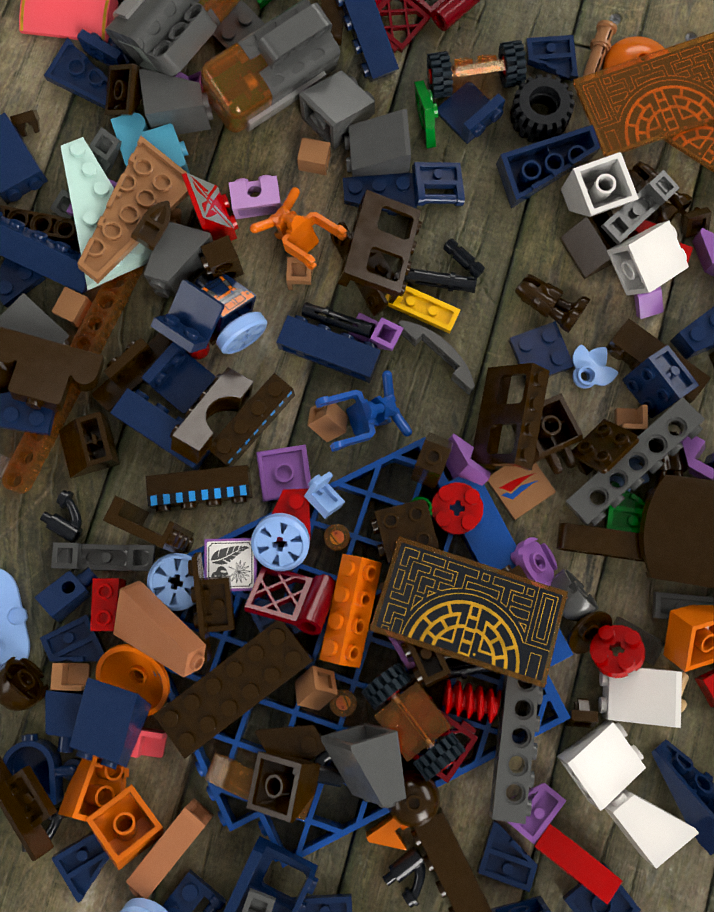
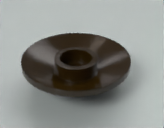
(585, 629)

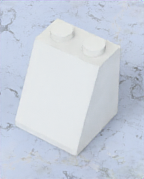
(599, 186)
(648, 259)
(643, 697)
(603, 763)
(649, 828)

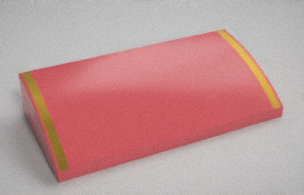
(66, 17)

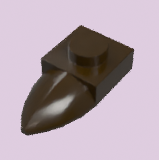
(153, 225)

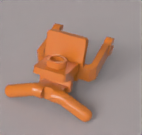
(297, 230)

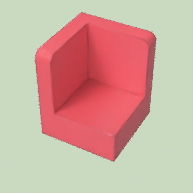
(150, 743)

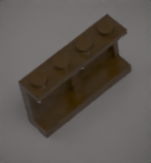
(367, 236)
(496, 413)
(131, 519)

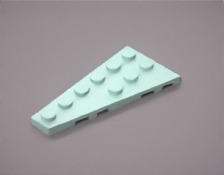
(89, 196)

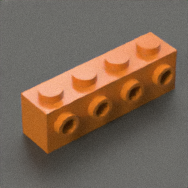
(350, 611)

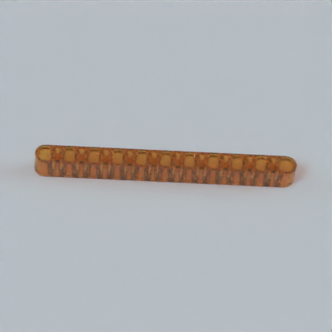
(84, 336)

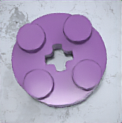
(530, 551)

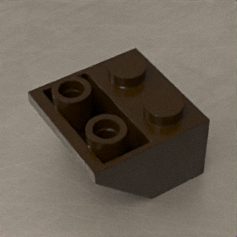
(589, 244)
(88, 445)

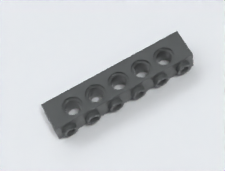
(679, 414)
(518, 807)

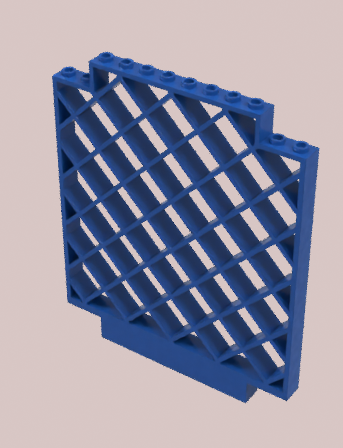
(487, 543)

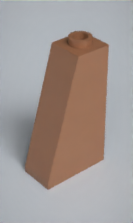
(156, 630)
(169, 849)

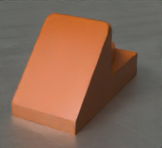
(386, 833)

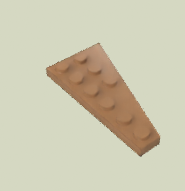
(145, 182)

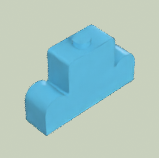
(164, 138)

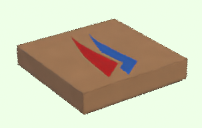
(520, 488)

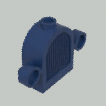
(45, 763)

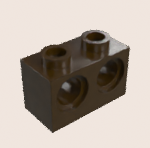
(221, 259)

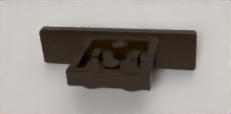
(377, 265)
(129, 368)
(212, 601)
(26, 807)

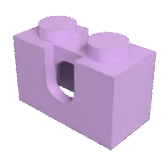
(246, 206)

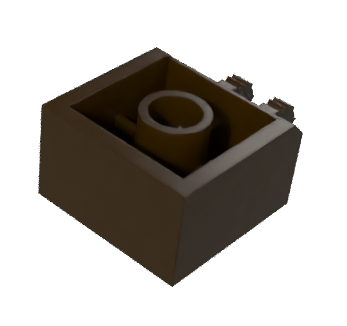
(560, 434)

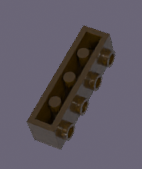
(429, 665)

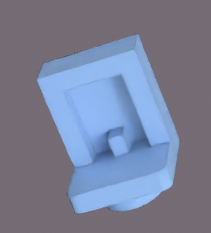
(323, 496)

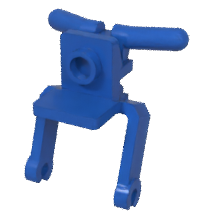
(367, 414)

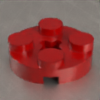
(467, 519)
(611, 637)

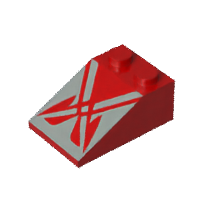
(211, 207)

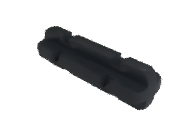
(463, 257)

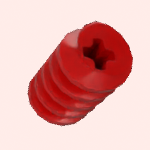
(470, 700)

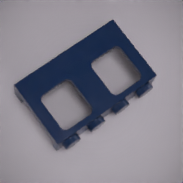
(255, 870)

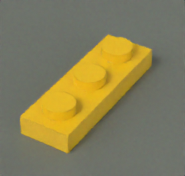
(426, 309)

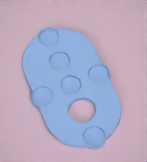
(13, 618)

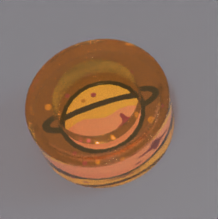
(336, 537)
(344, 703)

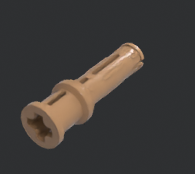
(600, 45)

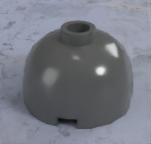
(578, 602)

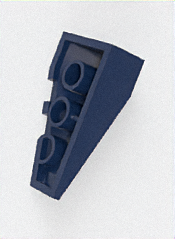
(690, 790)

